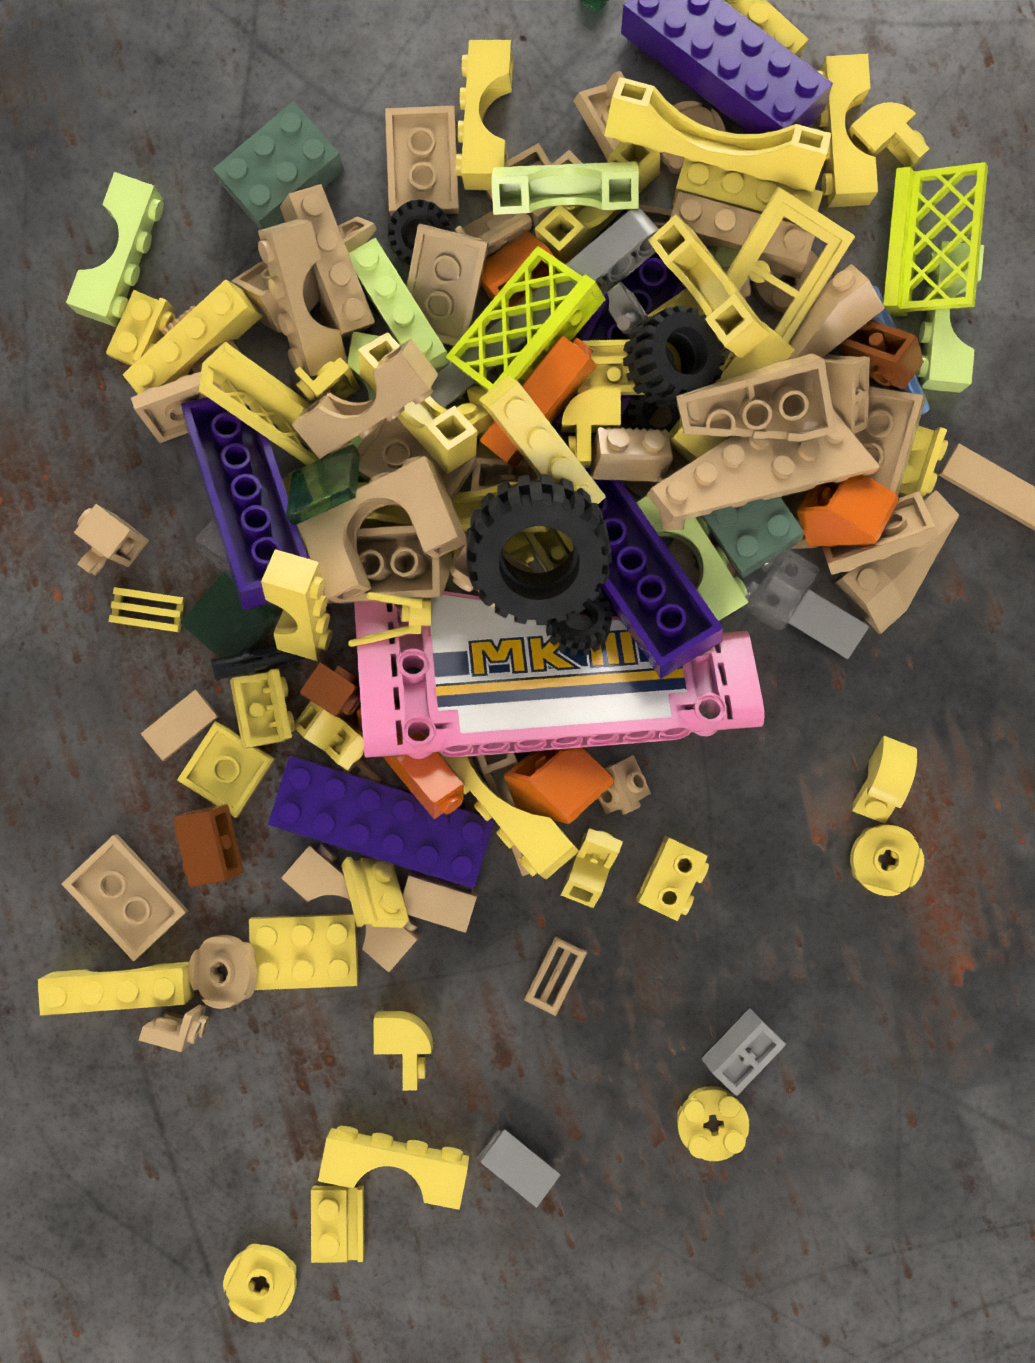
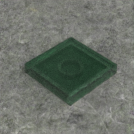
(323, 485)
(223, 624)

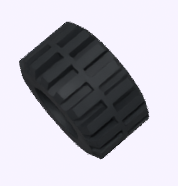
(649, 362)

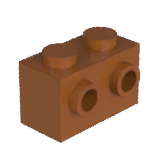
(892, 353)
(333, 690)
(208, 845)

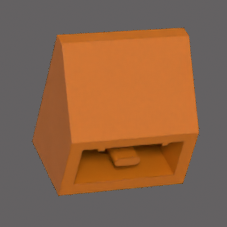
(507, 261)
(846, 512)
(557, 783)

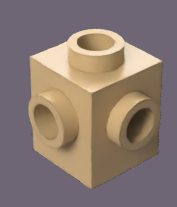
(627, 788)

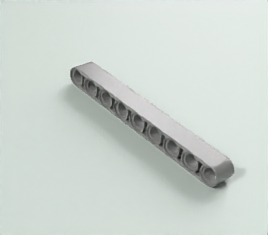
(604, 260)

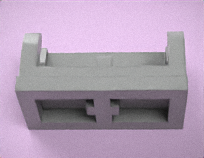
(828, 624)
(743, 1052)
(518, 1167)

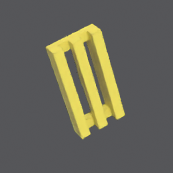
(118, 605)

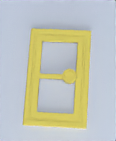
(747, 263)

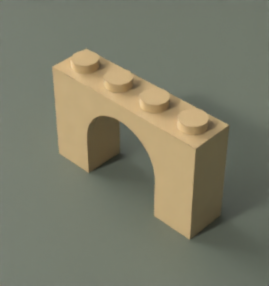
(333, 534)

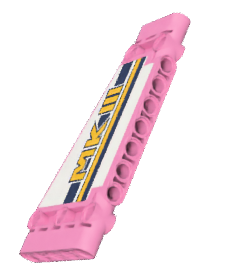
(509, 690)

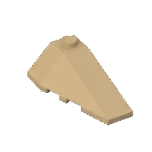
(255, 280)
(837, 313)
(771, 402)
(887, 586)

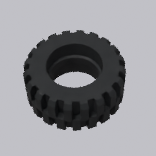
(545, 593)

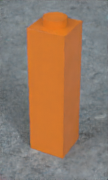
(550, 389)
(426, 778)

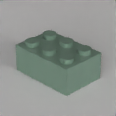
(277, 161)
(754, 533)

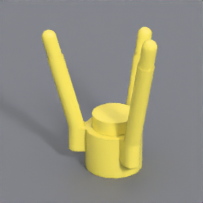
(414, 610)

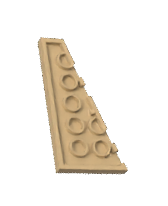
(760, 469)

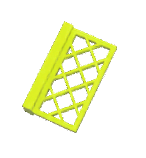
(905, 232)
(567, 318)

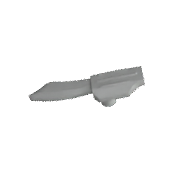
(628, 311)

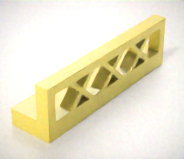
(263, 393)

